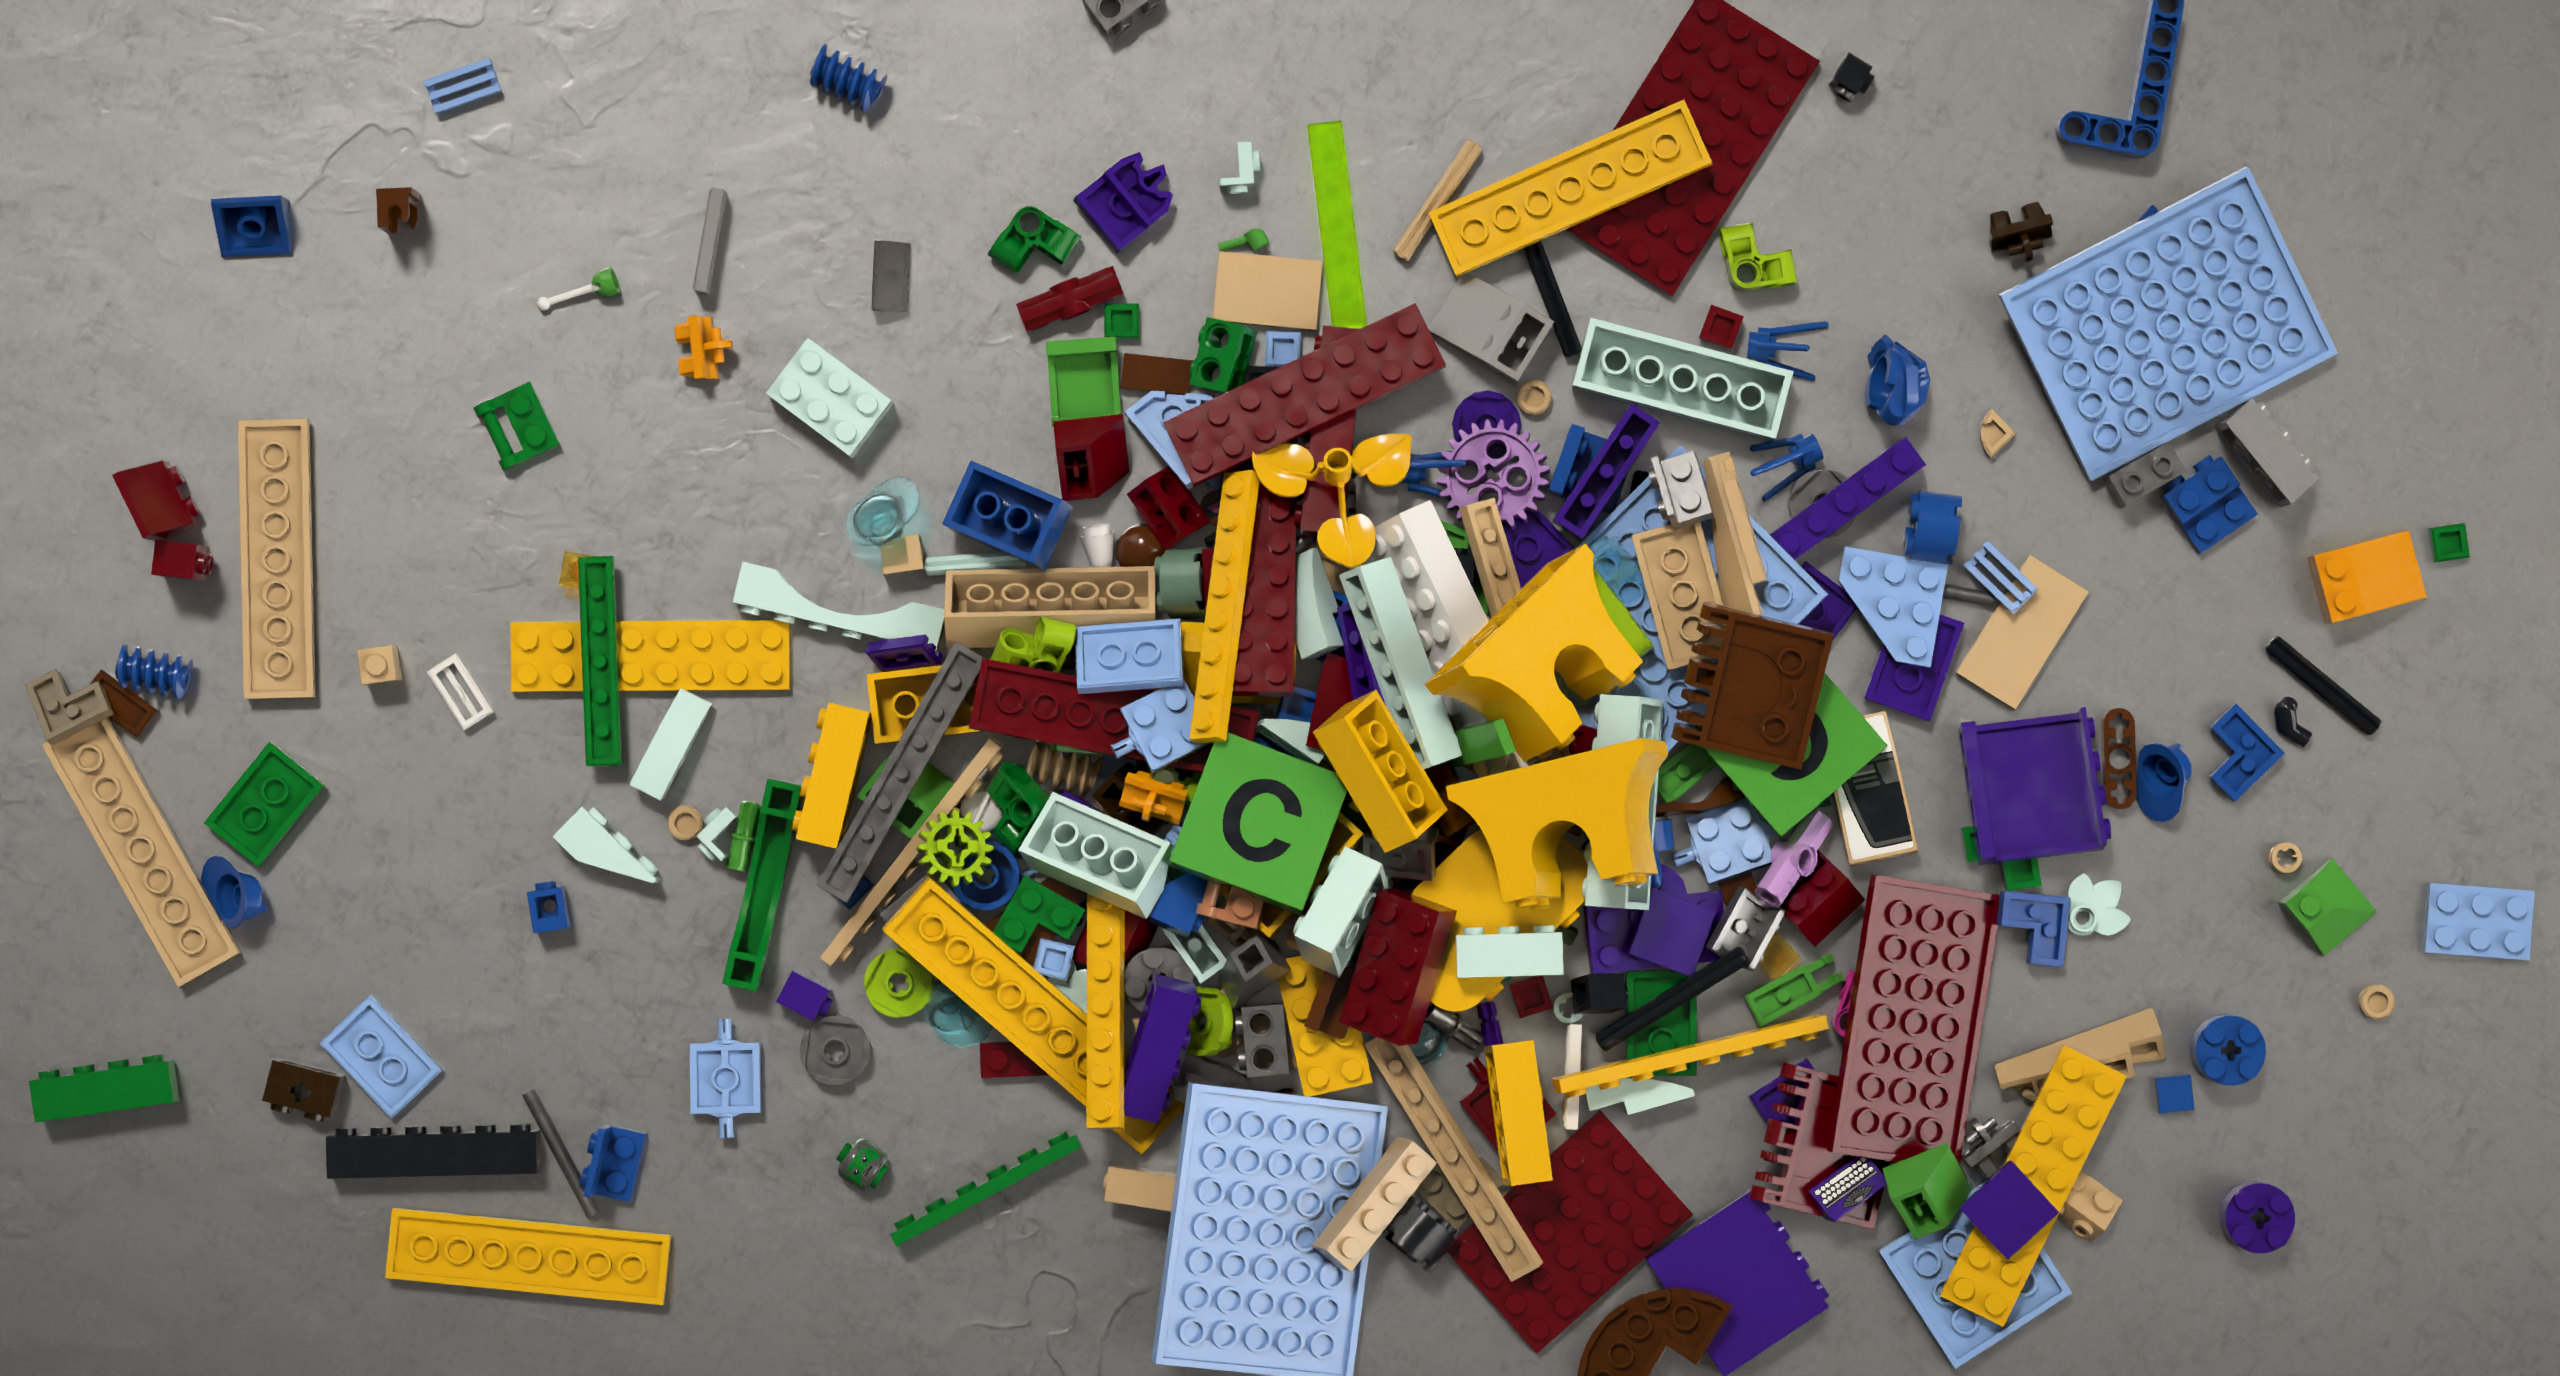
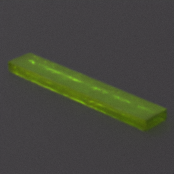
(1336, 225)

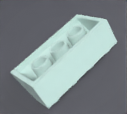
(1098, 855)

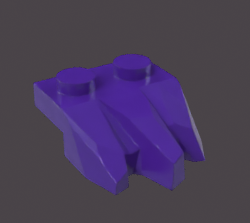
(1125, 201)

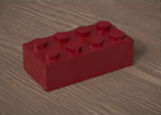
(1397, 966)

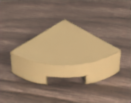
(1994, 433)

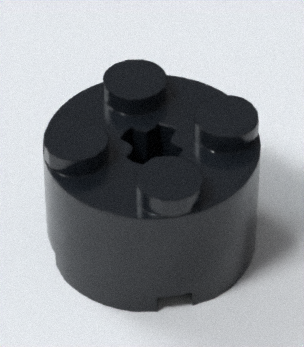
(1419, 1234)

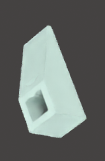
(594, 844)

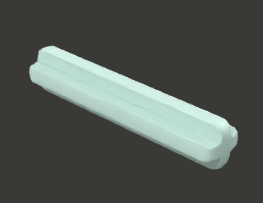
(997, 560)

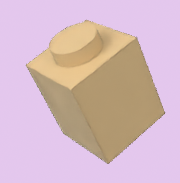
(379, 665)

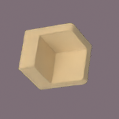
(903, 556)

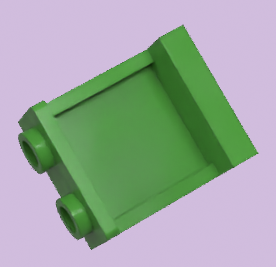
(1083, 378)

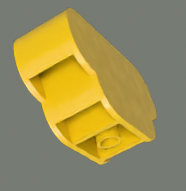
(1472, 888)

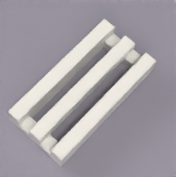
(476, 716)

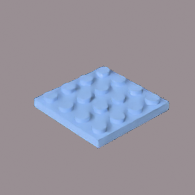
(1923, 1268)

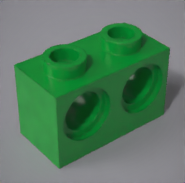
(1231, 359)

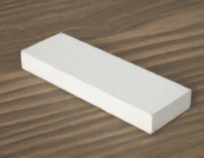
(1572, 1065)

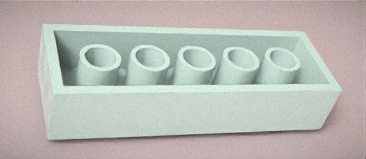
(1682, 379)
(1619, 721)

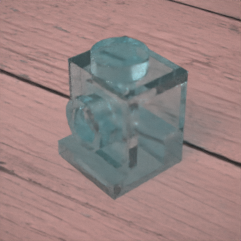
(1618, 576)

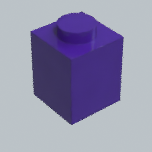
(805, 996)

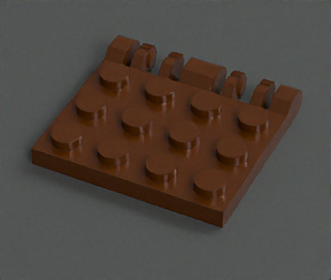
(1759, 688)

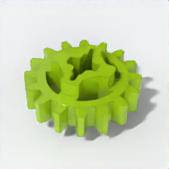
(939, 848)

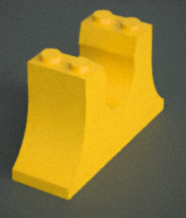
(1512, 659)
(1534, 805)

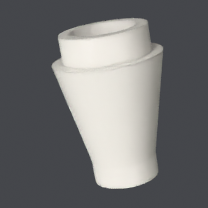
(1098, 544)

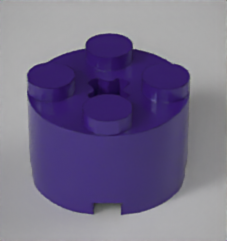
(2271, 1231)

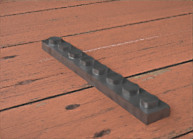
(901, 772)

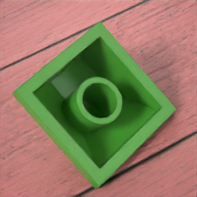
(2327, 907)

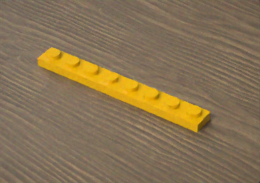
(1224, 607)
(1105, 1014)
(1676, 1059)

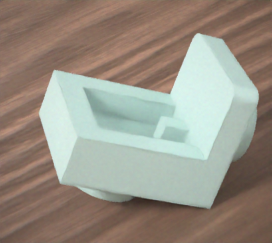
(1248, 163)
(716, 824)

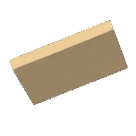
(1267, 290)

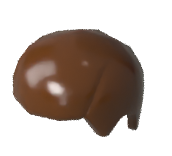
(1138, 547)

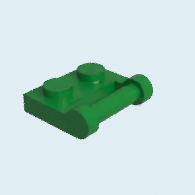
(527, 420)

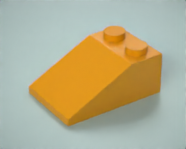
(2366, 577)

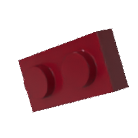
(1006, 1060)

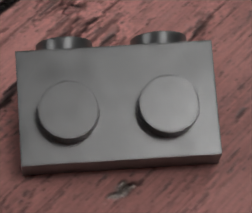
(1747, 925)

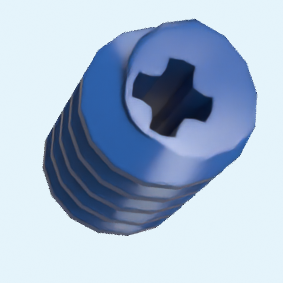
(846, 79)
(153, 673)

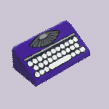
(1847, 1188)

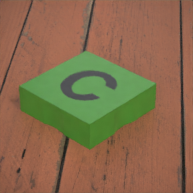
(1836, 750)
(1259, 822)

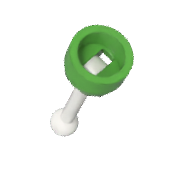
(603, 283)

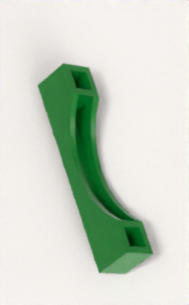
(763, 886)

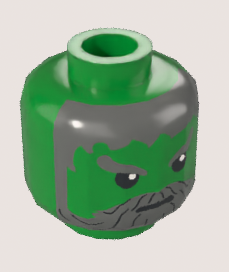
(862, 1164)

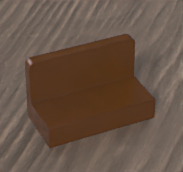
(1329, 1003)

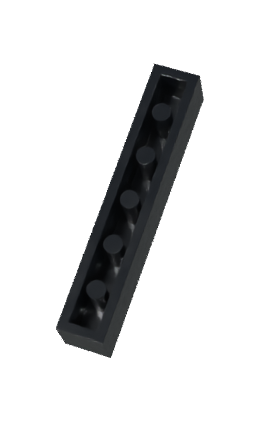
(433, 1153)

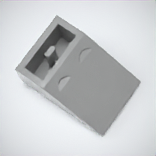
(1491, 326)

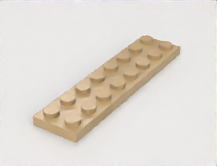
(276, 558)
(142, 851)

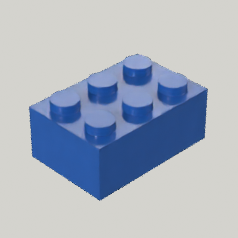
(1007, 515)

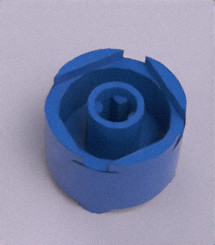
(1933, 527)
(1003, 885)
(2242, 1064)

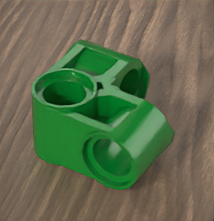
(1016, 245)
(1019, 800)

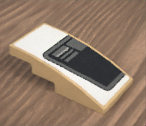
(1875, 807)

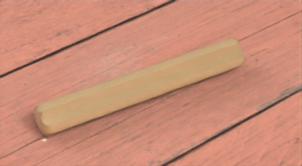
(1439, 197)

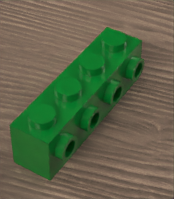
(103, 1090)

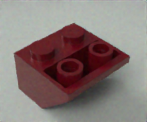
(1090, 455)
(1820, 901)

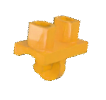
(705, 347)
(1153, 797)

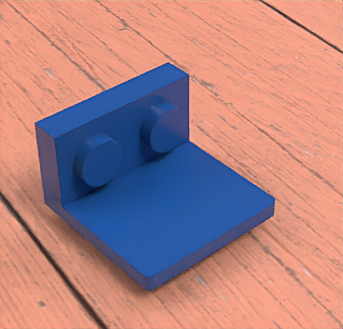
(1574, 460)
(613, 1163)

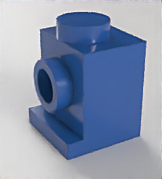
(542, 920)

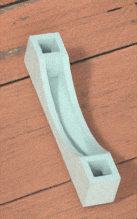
(768, 590)

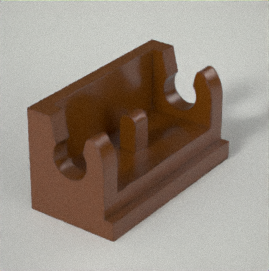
(395, 205)

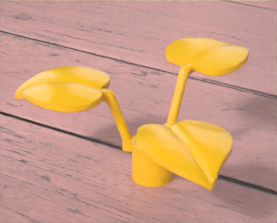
(1381, 458)

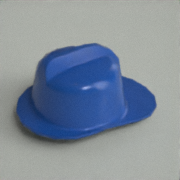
(2161, 780)
(233, 893)

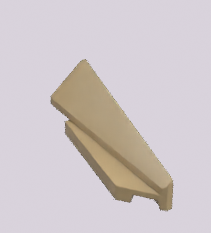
(1733, 536)
(2113, 1044)

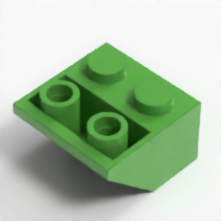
(922, 800)
(1927, 1189)

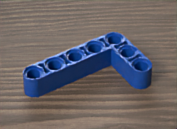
(2142, 89)

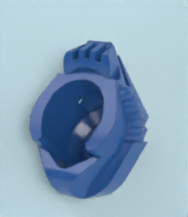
(1896, 382)

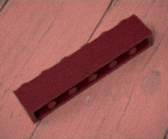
(1320, 497)

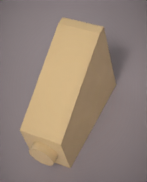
(1139, 1187)

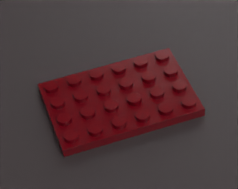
(1586, 1226)

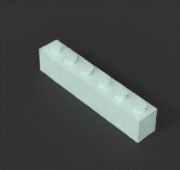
(1399, 660)

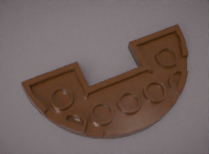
(1642, 1328)

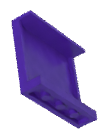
(2034, 787)
(1751, 1266)

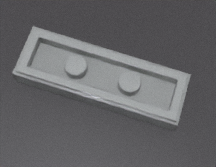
(709, 241)

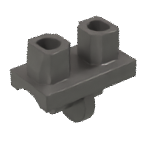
(1980, 1155)

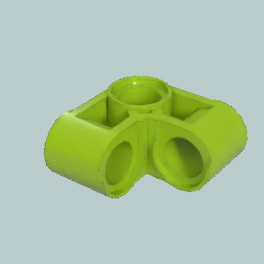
(1769, 270)
(1042, 651)

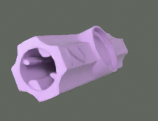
(1793, 858)

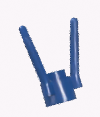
(1763, 346)
(1804, 452)
(1419, 471)

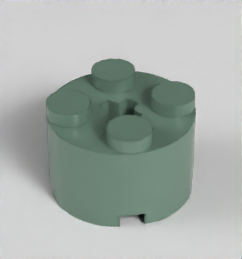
(1180, 583)

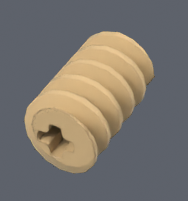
(1063, 768)

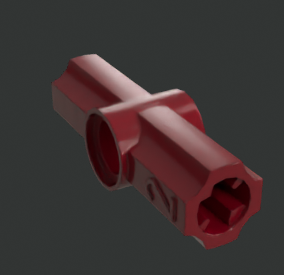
(1069, 299)

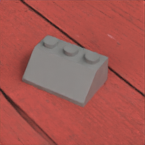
(2268, 452)

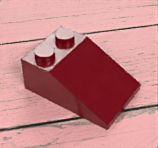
(157, 500)

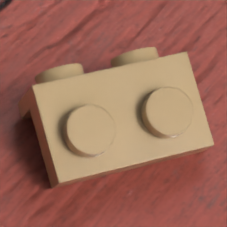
(2089, 1208)

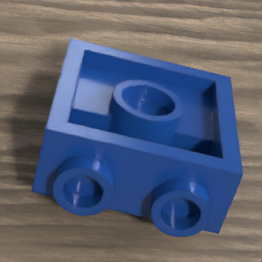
(2208, 503)

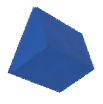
(252, 225)

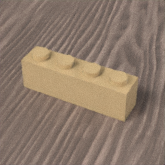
(1374, 1204)

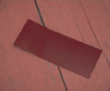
(1331, 694)

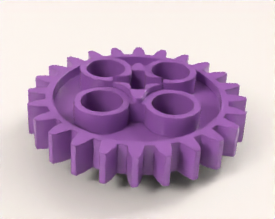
(1474, 450)

